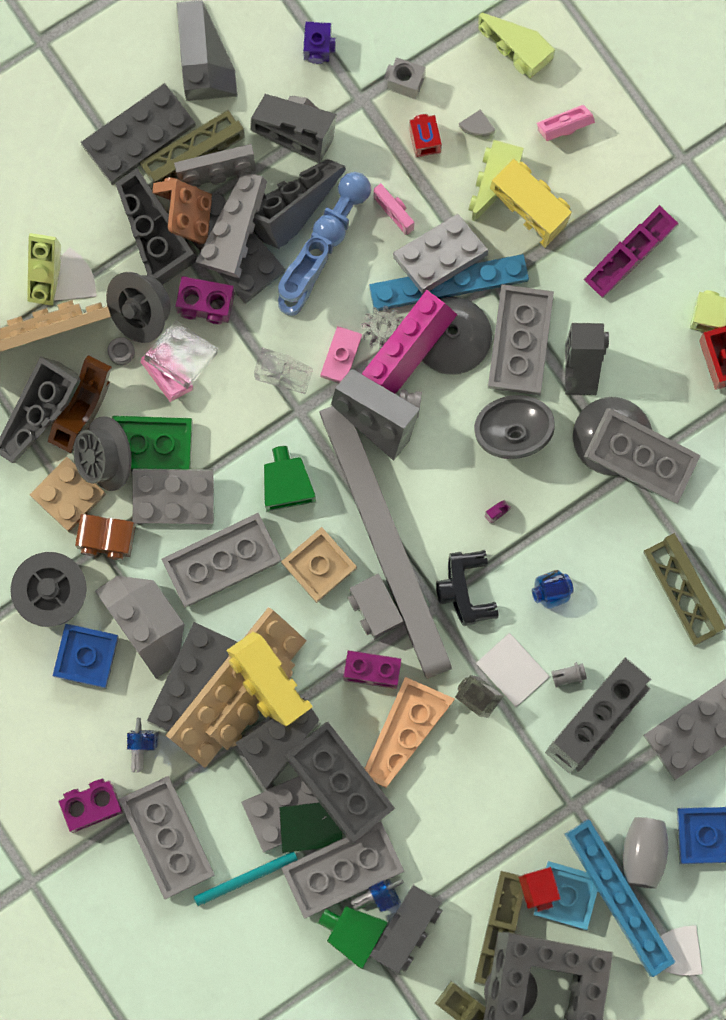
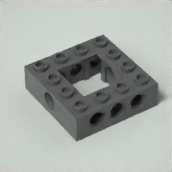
(611, 704)
(511, 971)

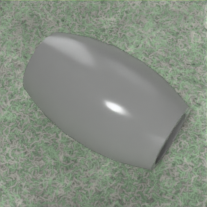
(645, 852)

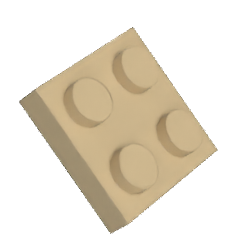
(67, 494)
(319, 565)

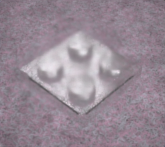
(181, 354)

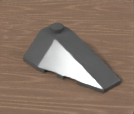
(204, 60)
(293, 203)
(40, 403)

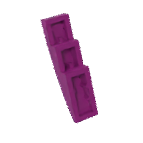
(631, 251)

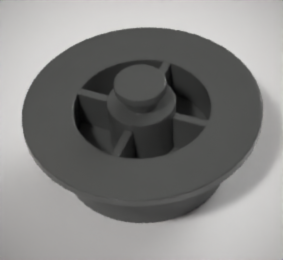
(138, 306)
(103, 454)
(48, 589)

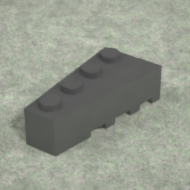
(193, 668)

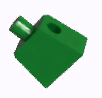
(286, 482)
(353, 933)

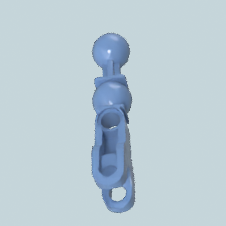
(327, 233)

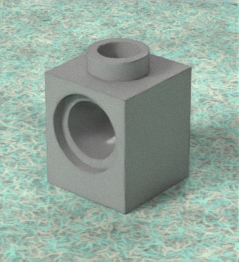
(410, 87)

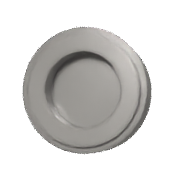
(121, 351)

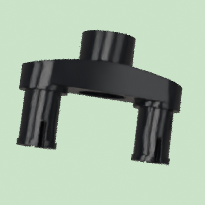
(455, 589)

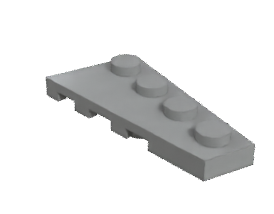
(230, 233)

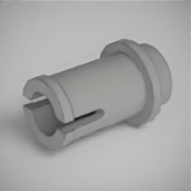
(569, 675)

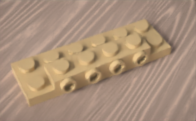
(49, 323)
(224, 704)

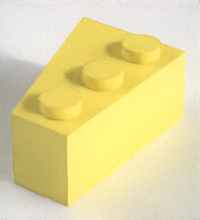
(531, 201)
(267, 679)

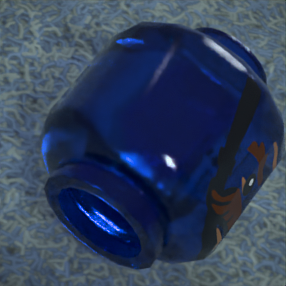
(552, 589)

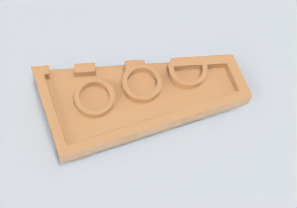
(407, 725)

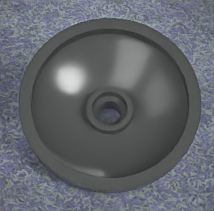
(468, 346)
(588, 422)
(514, 427)

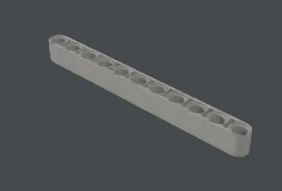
(386, 543)

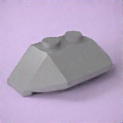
(145, 620)

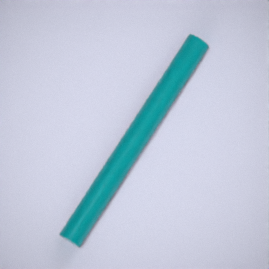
(245, 878)

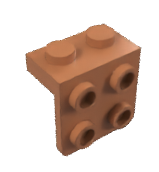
(188, 209)

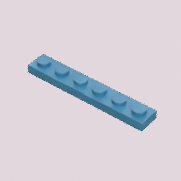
(473, 279)
(619, 898)

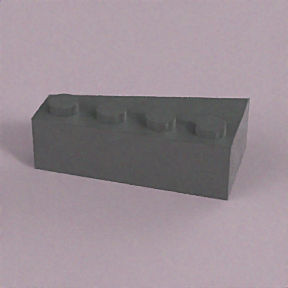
(160, 250)

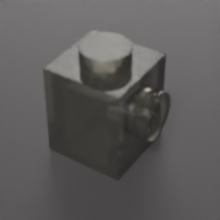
(478, 696)

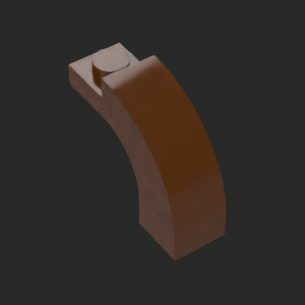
(83, 405)

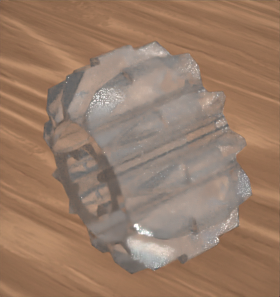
(374, 324)

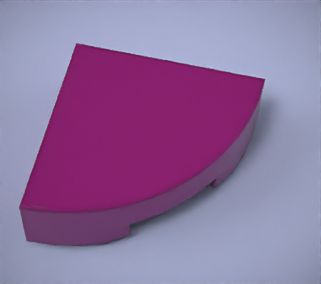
(497, 511)

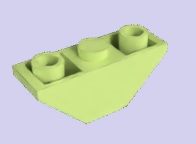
(43, 268)

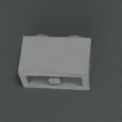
(375, 607)

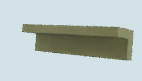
(215, 143)
(693, 584)

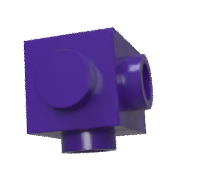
(318, 42)

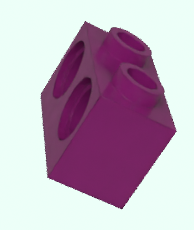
(207, 293)
(372, 669)
(92, 812)

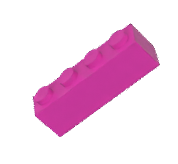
(410, 342)

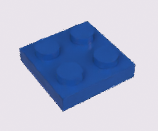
(85, 656)
(702, 835)

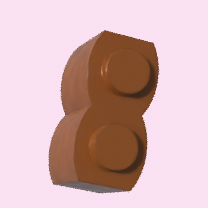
(105, 536)

